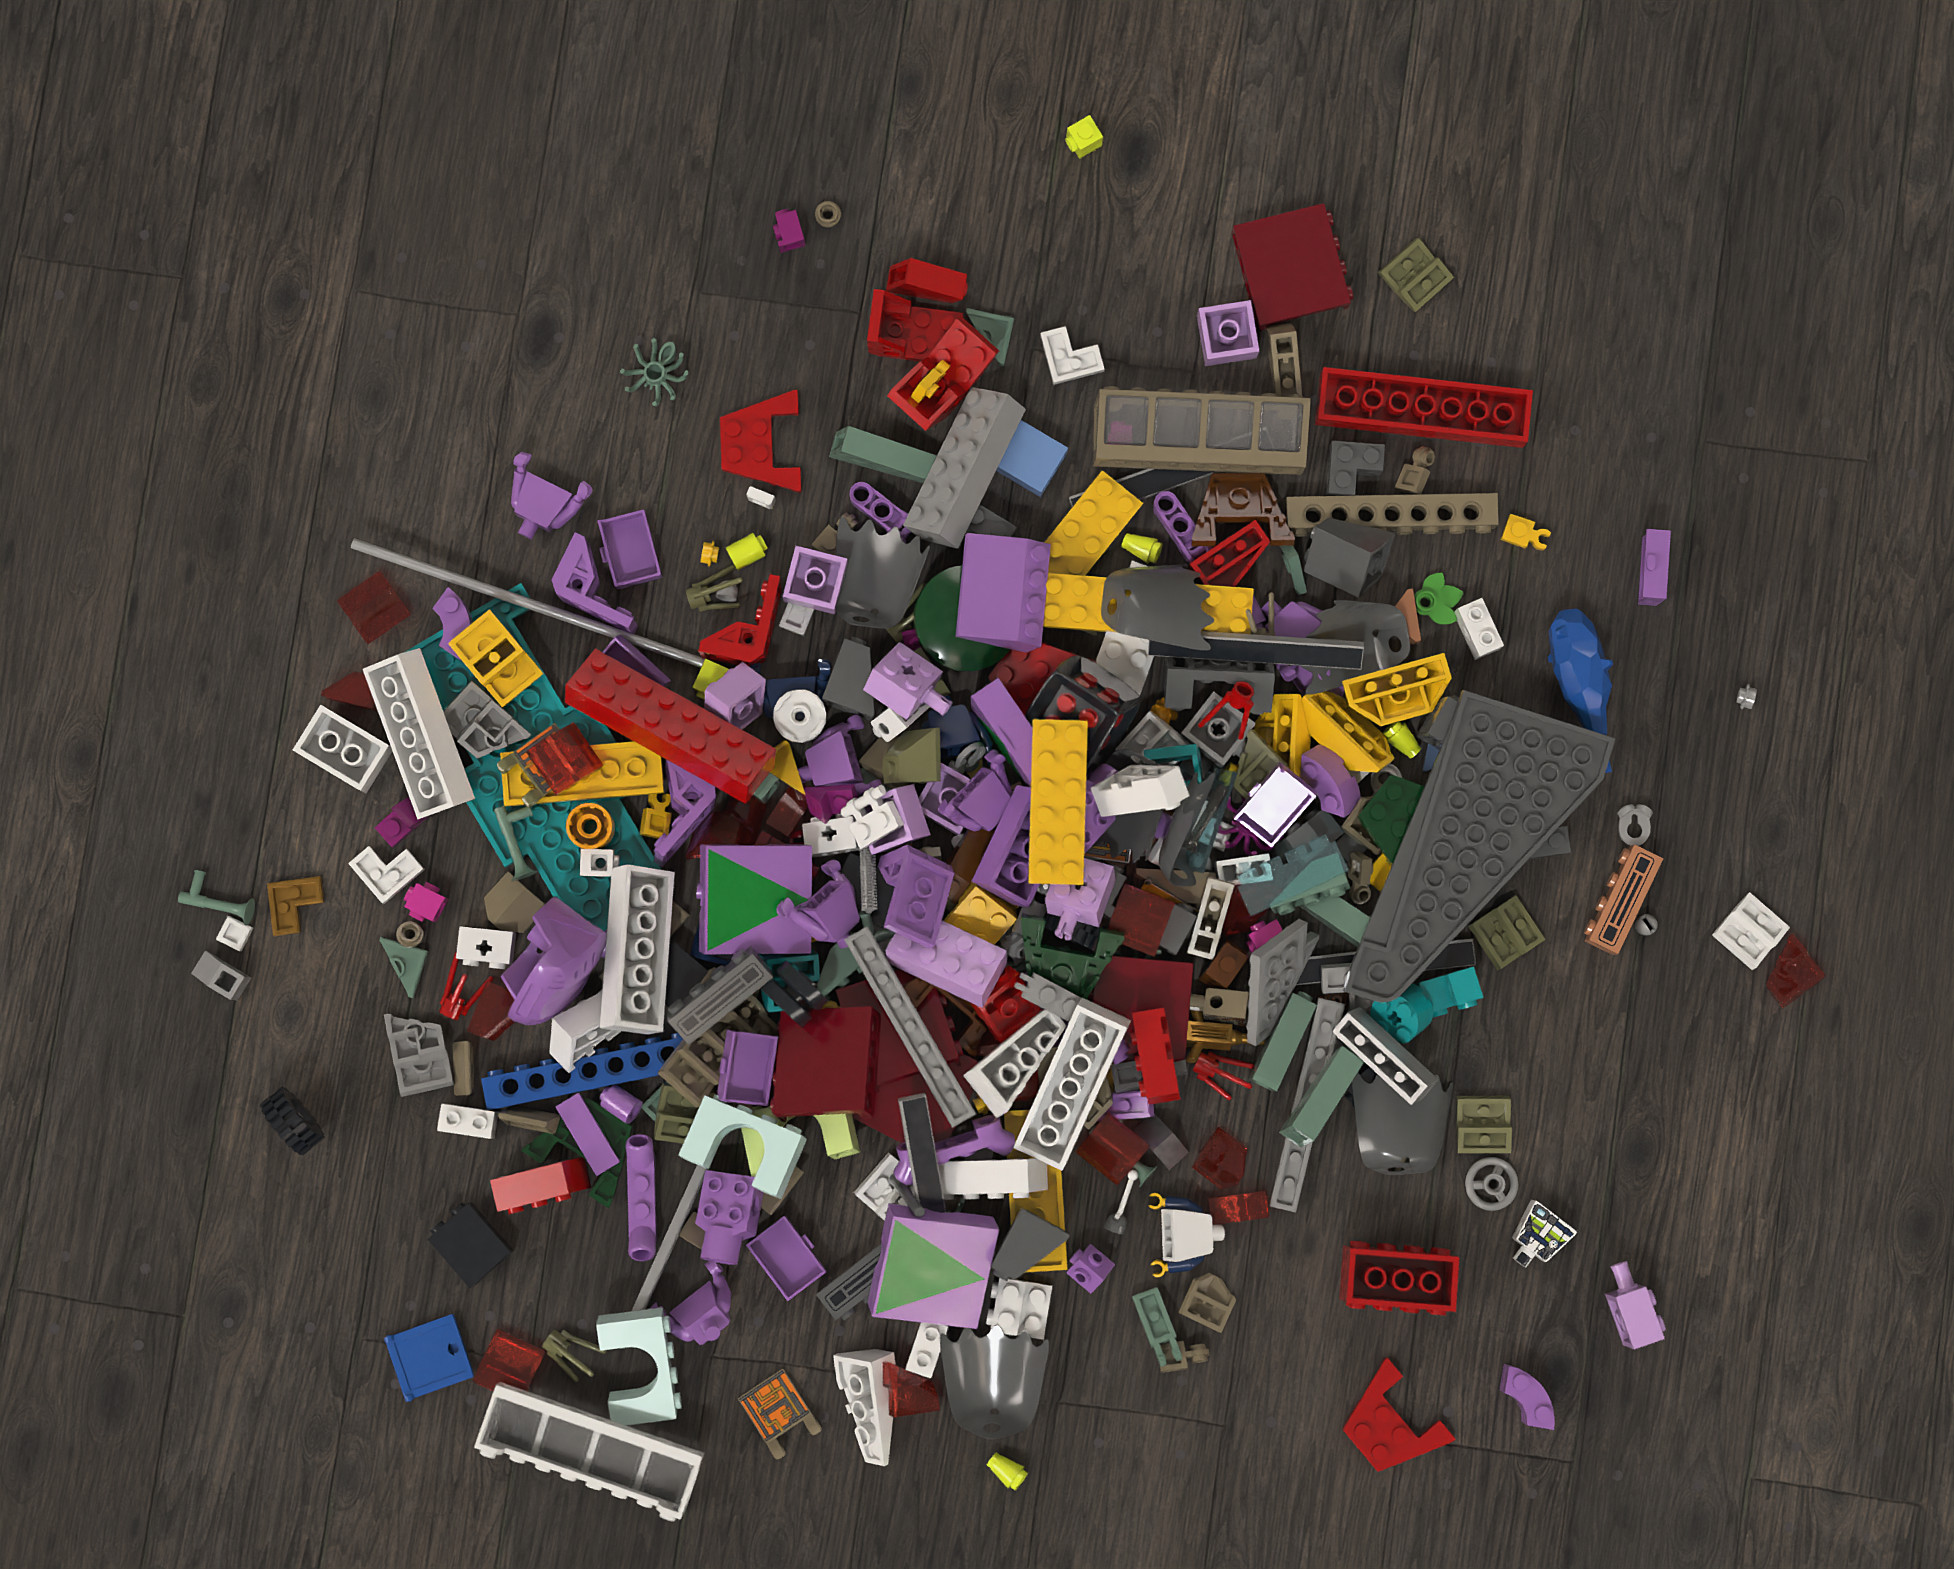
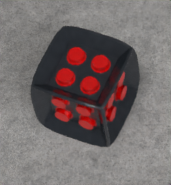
(1092, 694)

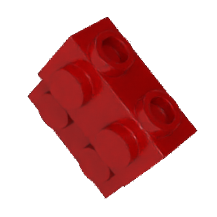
(1005, 1008)

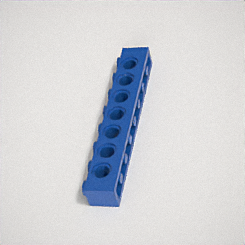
(498, 1097)

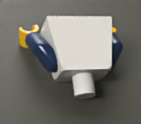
(1185, 1234)

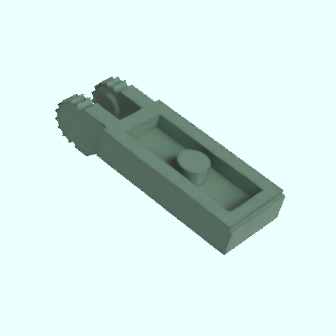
(1156, 1323)

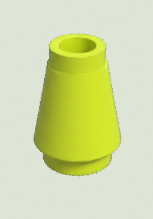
(1143, 547)
(1402, 739)
(1007, 1471)

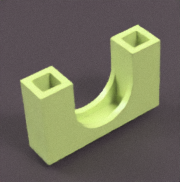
(837, 1131)

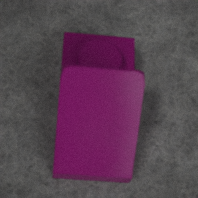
(828, 800)
(399, 823)

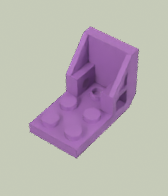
(577, 569)
(682, 788)
(918, 895)

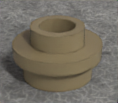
(828, 206)
(409, 927)

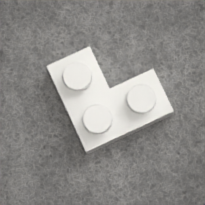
(1064, 362)
(386, 879)

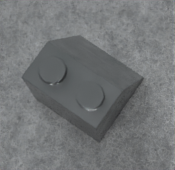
(1348, 555)
(849, 679)
(1025, 1244)

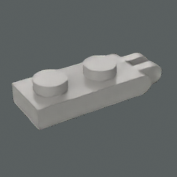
(1048, 995)

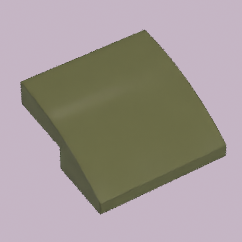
(1415, 274)
(1506, 932)
(674, 1115)
(1483, 1124)

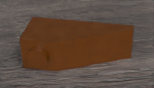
(966, 860)

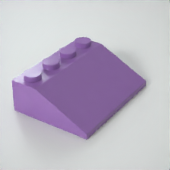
(1003, 591)

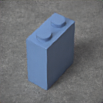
(1032, 458)

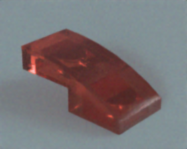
(788, 811)
(1239, 1207)

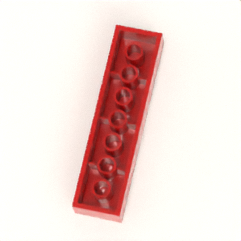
(1423, 407)
(670, 725)

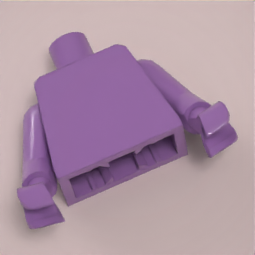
(542, 502)
(1293, 621)
(834, 759)
(982, 798)
(829, 911)
(703, 1312)

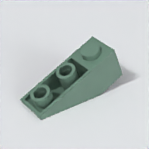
(1334, 888)
(836, 970)

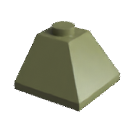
(913, 758)

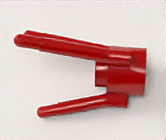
(1238, 698)
(452, 1003)
(1207, 1066)

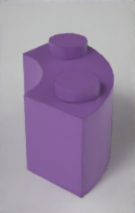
(454, 617)
(1331, 780)
(1530, 1396)

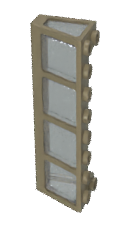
(1200, 431)

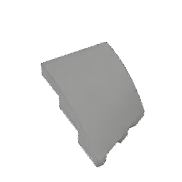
(481, 722)
(418, 1055)

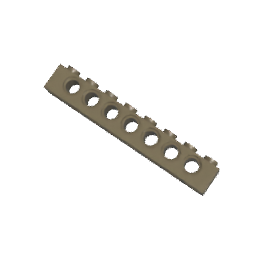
(1484, 505)

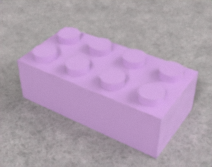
(955, 964)

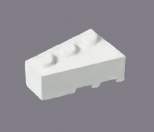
(1140, 789)
(578, 1032)

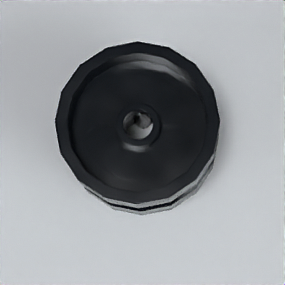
(794, 993)

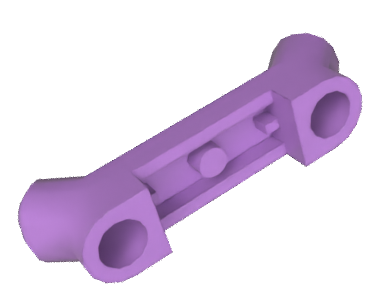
(986, 1134)
(641, 1197)

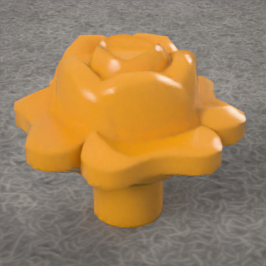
(1164, 713)

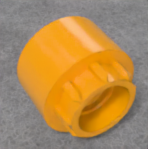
(584, 813)

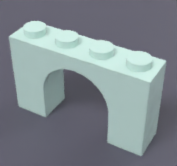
(718, 1119)
(646, 1331)

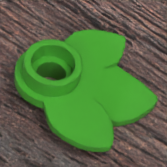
(1440, 599)

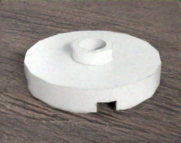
(795, 702)

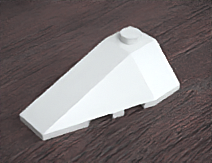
(862, 1380)

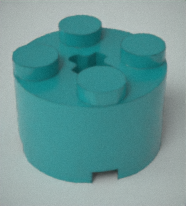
(1405, 1015)

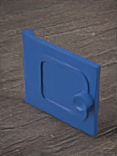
(424, 1358)

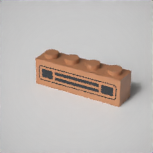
(1623, 899)

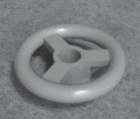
(1503, 1200)

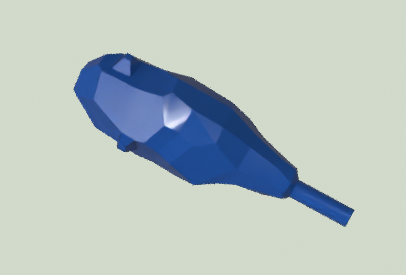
(1581, 669)

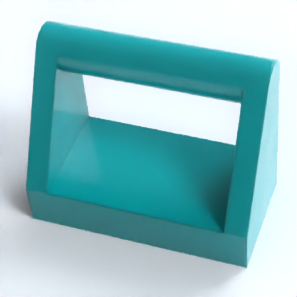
(1177, 753)

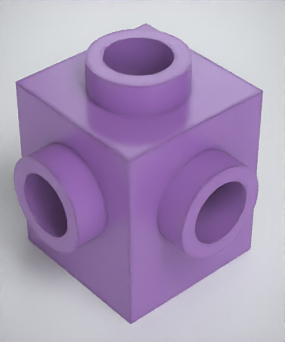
(1089, 1267)

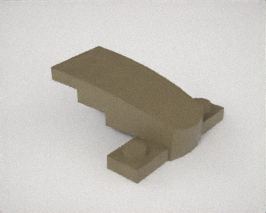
(696, 1066)

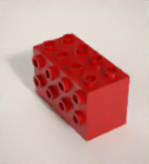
(1399, 1278)

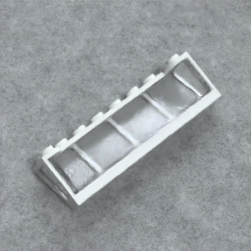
(589, 1449)

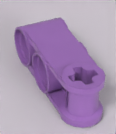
(1178, 513)
(895, 518)

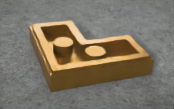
(287, 897)

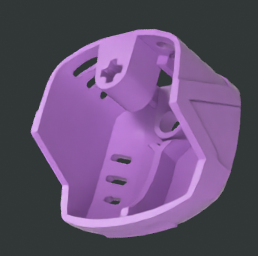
(553, 979)

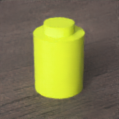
(747, 551)

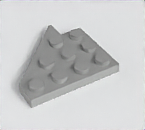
(1274, 976)

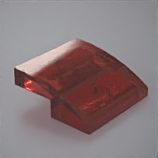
(373, 607)
(564, 758)
(1141, 918)
(1112, 1148)
(508, 1362)

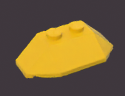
(1399, 690)
(1286, 729)
(1346, 732)

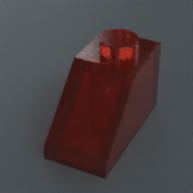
(351, 691)

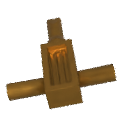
(1211, 1036)

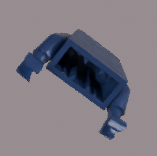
(778, 687)
(958, 730)

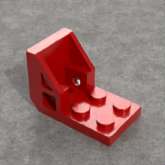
(905, 330)
(968, 358)
(729, 643)

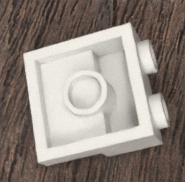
(1020, 1307)

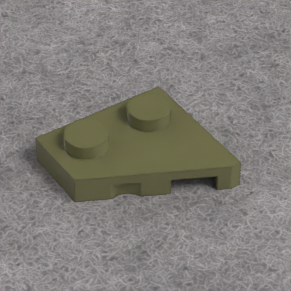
(1255, 763)

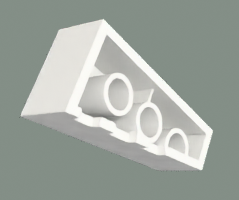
(1010, 1065)
(993, 1177)

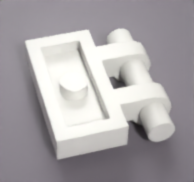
(876, 824)

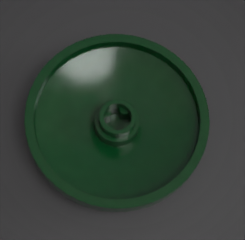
(936, 626)

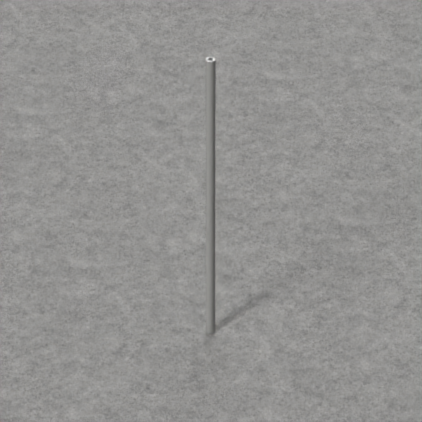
(526, 602)

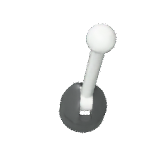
(1116, 1221)

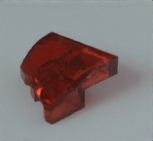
(1793, 973)
(492, 1012)
(908, 1392)

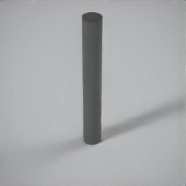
(908, 1196)

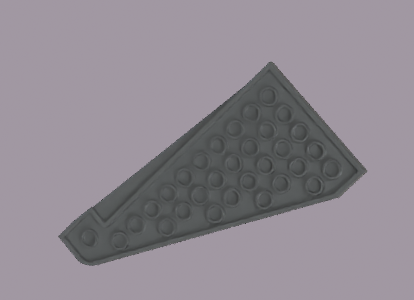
(1484, 811)

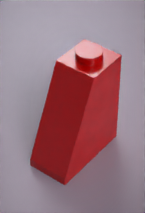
(926, 281)

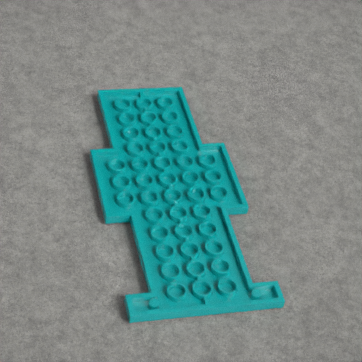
(545, 833)

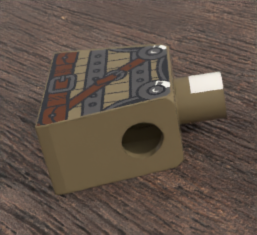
(1233, 1010)

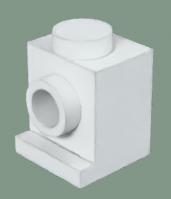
(588, 862)

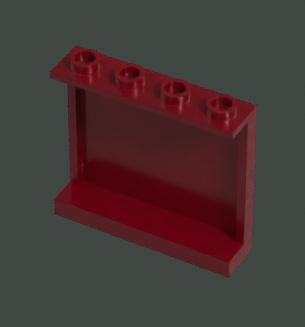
(1291, 265)
(1143, 985)
(893, 1056)
(827, 1063)
(887, 1110)

